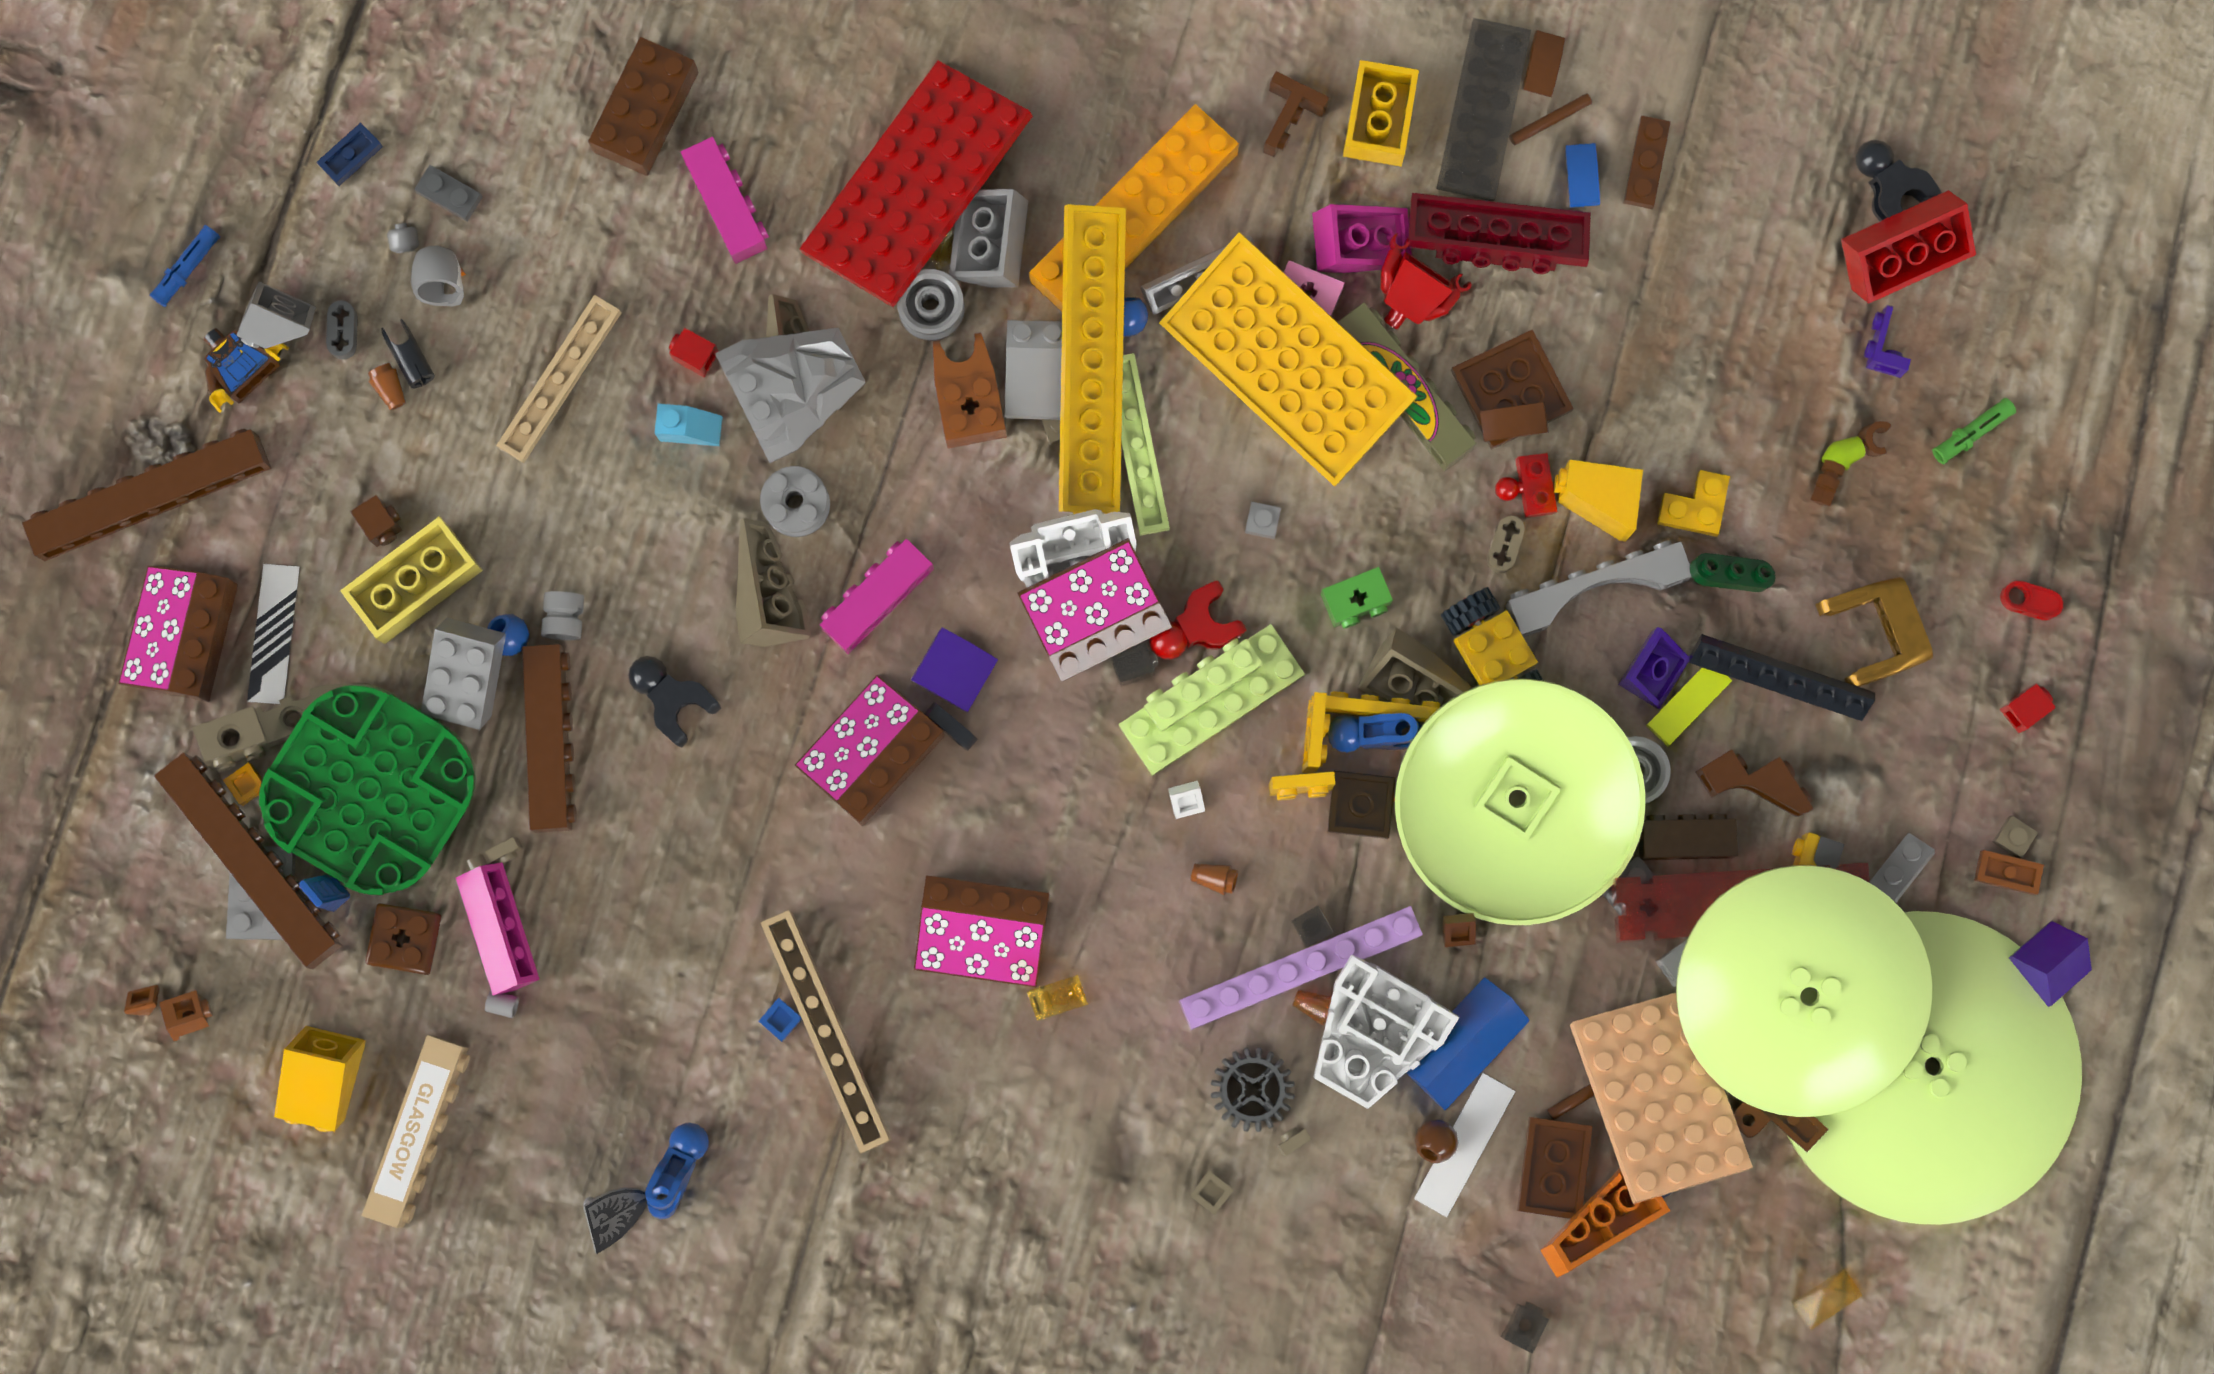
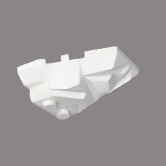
(1067, 541)
(1377, 1032)

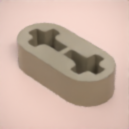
(1512, 546)

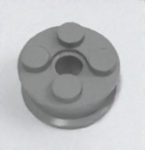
(934, 323)
(792, 482)
(1653, 765)

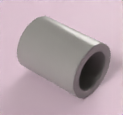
(502, 1004)

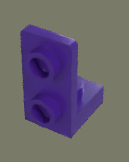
(1887, 362)

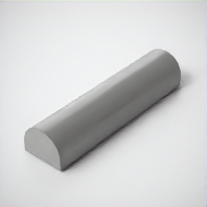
(1169, 288)

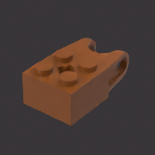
(967, 385)

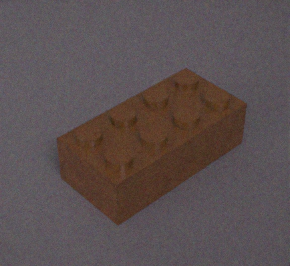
(643, 106)

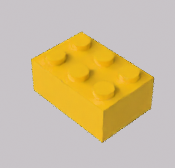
(1380, 113)

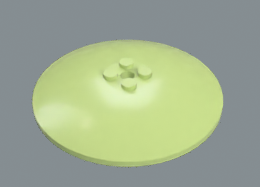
(1533, 857)
(1767, 945)

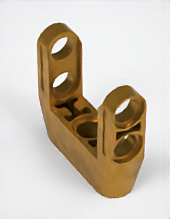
(1899, 621)

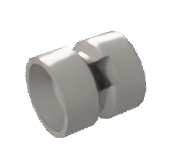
(562, 615)

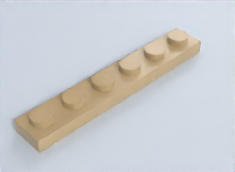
(559, 379)

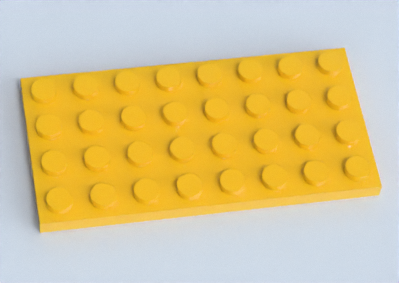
(1288, 359)

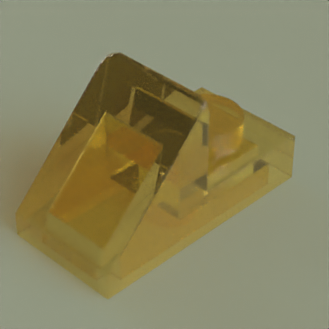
(1057, 998)

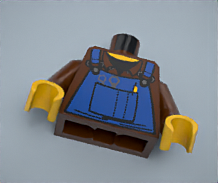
(236, 367)

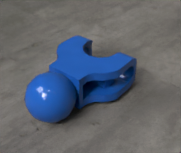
(1372, 732)
(673, 1172)

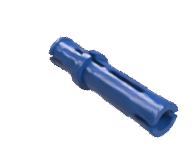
(181, 270)

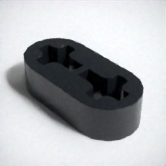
(951, 726)

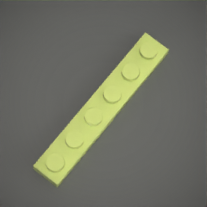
(1140, 454)

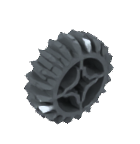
(1272, 1070)

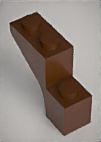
(1771, 782)

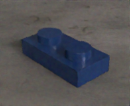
(349, 154)

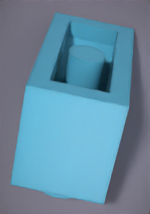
(687, 425)

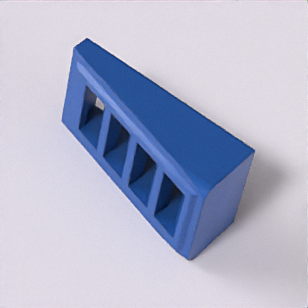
(325, 892)

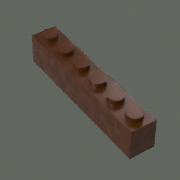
(547, 738)

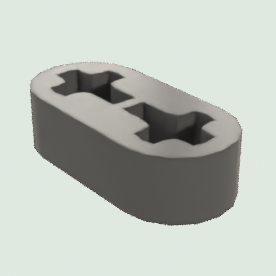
(334, 330)

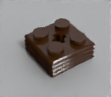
(413, 956)

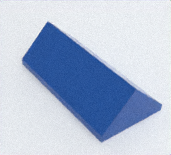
(1483, 1030)

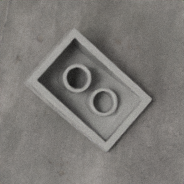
(1033, 370)

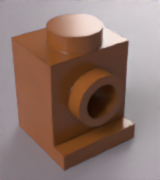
(177, 1012)

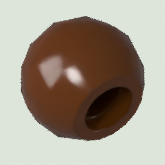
(1436, 1141)

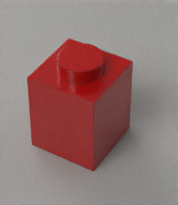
(693, 352)
(2028, 707)

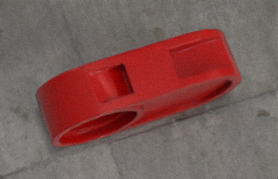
(2037, 602)

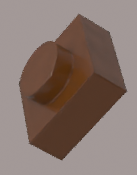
(1459, 930)

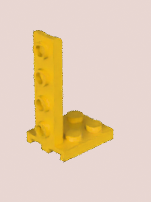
(1338, 702)

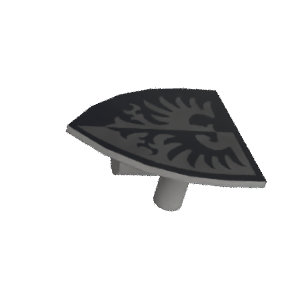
(613, 1215)

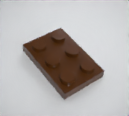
(1554, 1168)

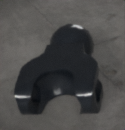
(1892, 179)
(669, 696)

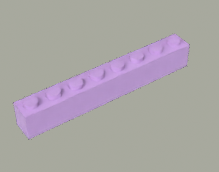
(1299, 968)

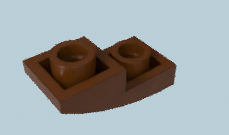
(1544, 63)
(1514, 422)

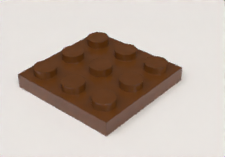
(1510, 377)

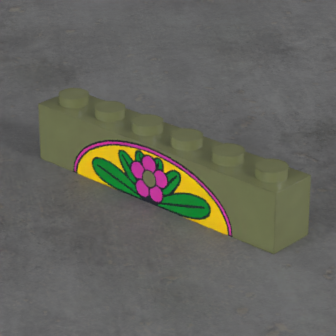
(1428, 415)

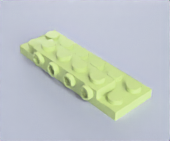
(1210, 698)

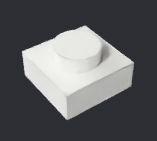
(1186, 799)

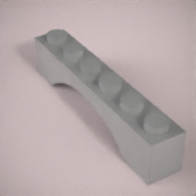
(1656, 569)

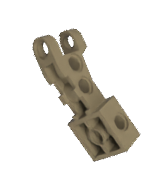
(255, 728)

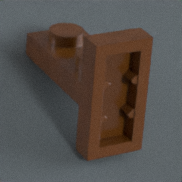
(1297, 96)

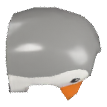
(431, 270)

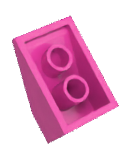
(1357, 236)

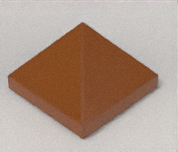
(142, 1001)

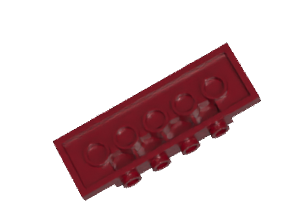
(1499, 233)

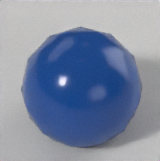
(1134, 316)
(516, 632)

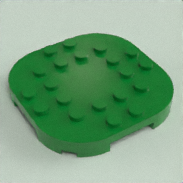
(367, 789)

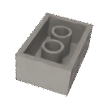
(463, 673)

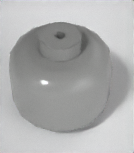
(402, 238)

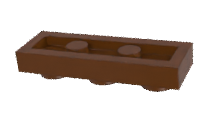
(1646, 162)

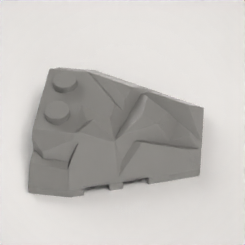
(790, 384)

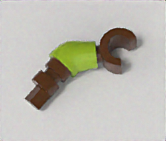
(1841, 455)

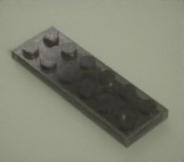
(1483, 109)

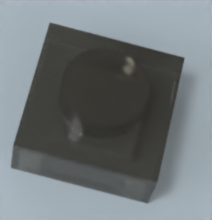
(1312, 926)

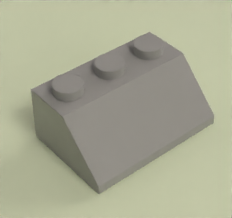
(990, 239)
(274, 318)

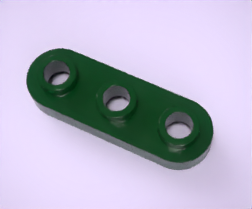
(1752, 574)

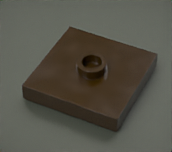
(1361, 805)

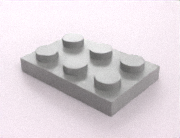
(243, 916)

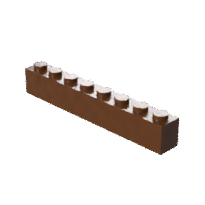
(146, 494)
(248, 859)

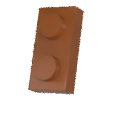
(2009, 872)

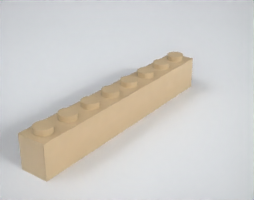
(826, 1031)

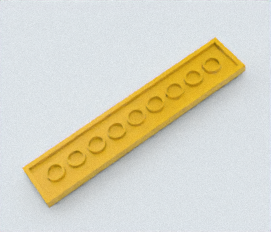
(1092, 358)

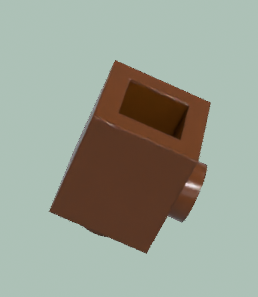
(377, 521)

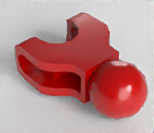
(1196, 626)

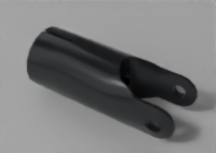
(410, 359)

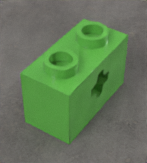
(1369, 585)

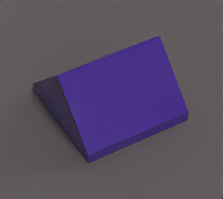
(1655, 668)
(2053, 961)

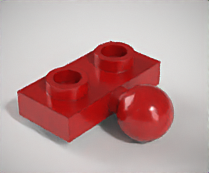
(1533, 484)

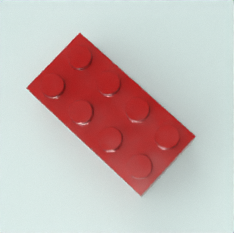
(1909, 246)

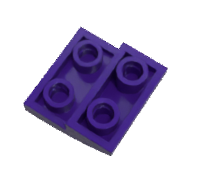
(954, 669)

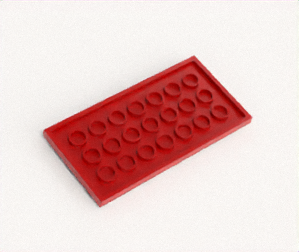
(915, 183)

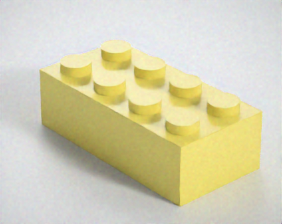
(411, 580)

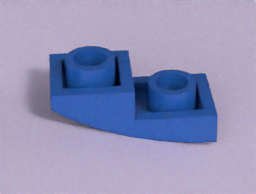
(1582, 175)

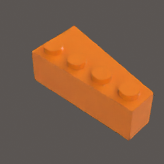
(1600, 1224)

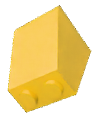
(1602, 495)
(318, 1078)

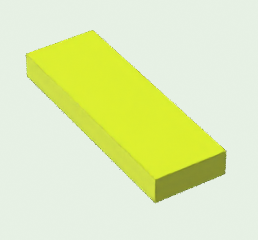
(1687, 704)

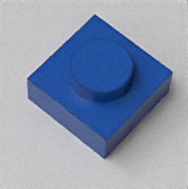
(780, 1019)

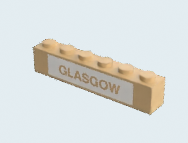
(415, 1132)

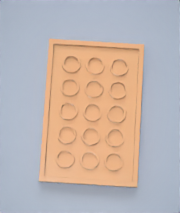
(1658, 1101)

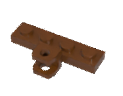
(1802, 1130)

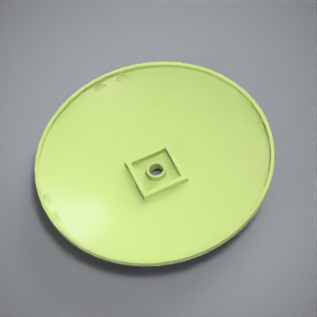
(1990, 1115)

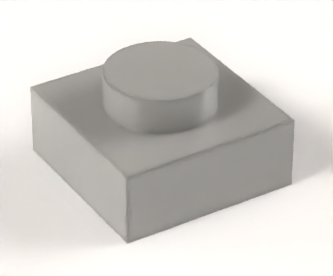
(1262, 520)

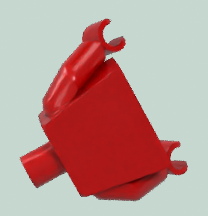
(1415, 289)

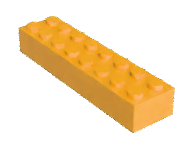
(1154, 190)

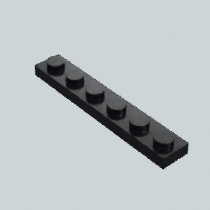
(1782, 677)

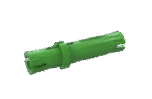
(1947, 450)

